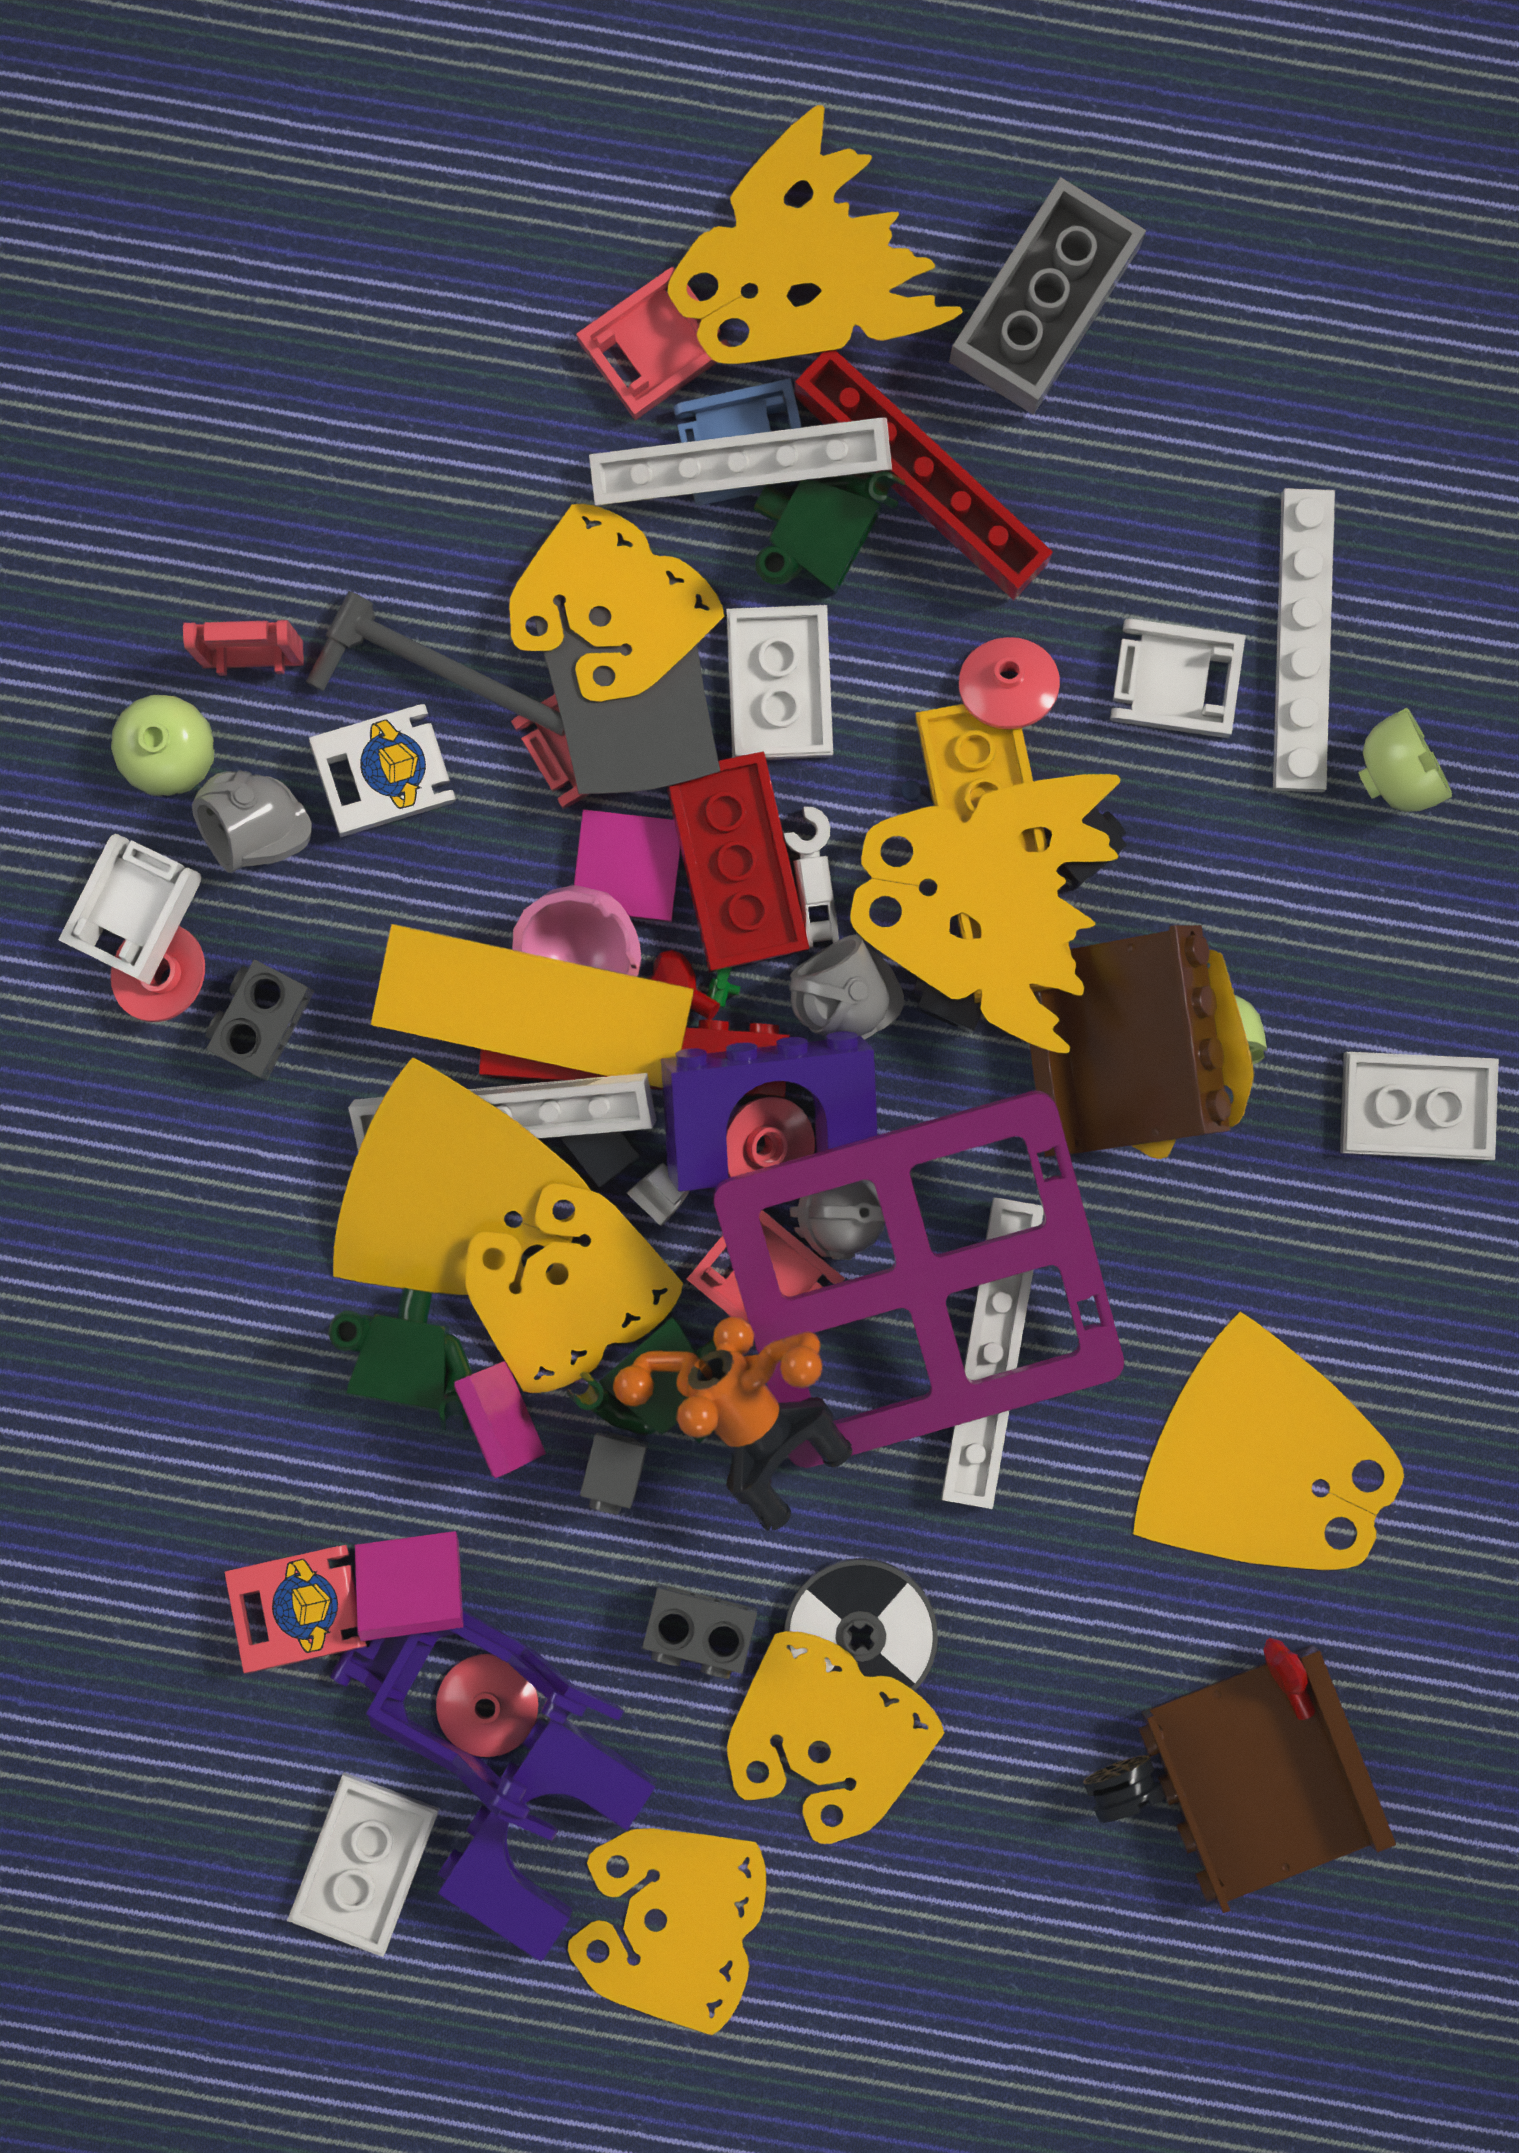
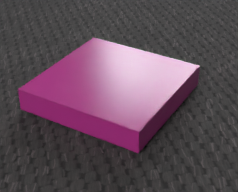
(631, 861)
(499, 1419)
(408, 1586)

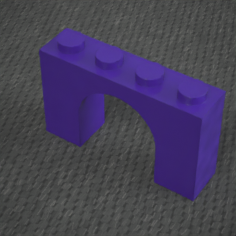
(706, 1086)
(485, 1877)

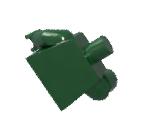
(821, 526)
(404, 1356)
(662, 1407)

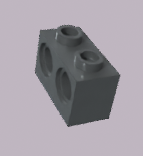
(271, 1025)
(613, 1471)
(703, 1616)

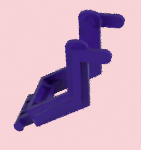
(391, 1668)

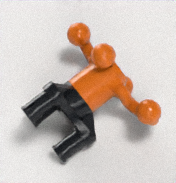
(732, 1399)

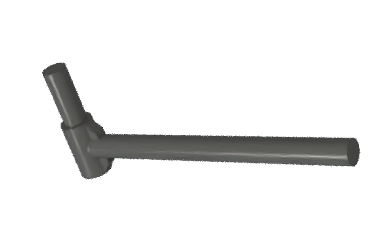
(356, 622)

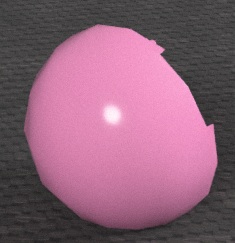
(580, 928)

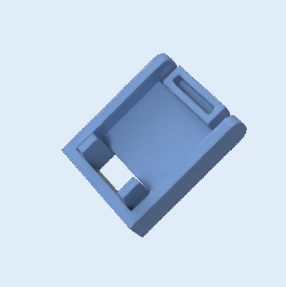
(736, 415)

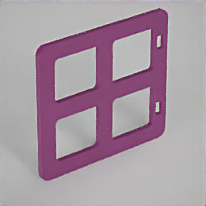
(924, 1278)

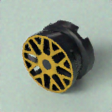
(1123, 1789)

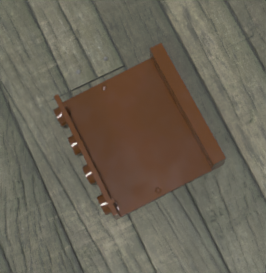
(1139, 1044)
(1260, 1785)

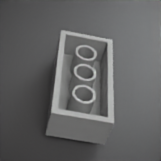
(1046, 295)

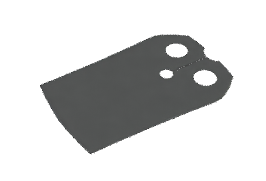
(636, 739)

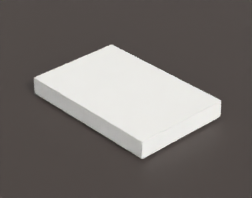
(780, 682)
(1419, 1106)
(363, 1864)

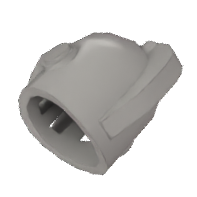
(250, 819)
(846, 990)
(840, 1219)

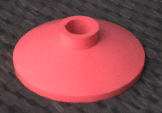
(1012, 701)
(163, 1001)
(782, 1125)
(492, 1679)

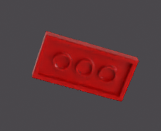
(738, 864)

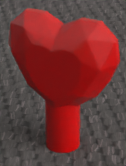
(675, 969)
(1290, 1677)

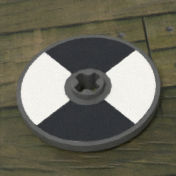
(876, 1595)

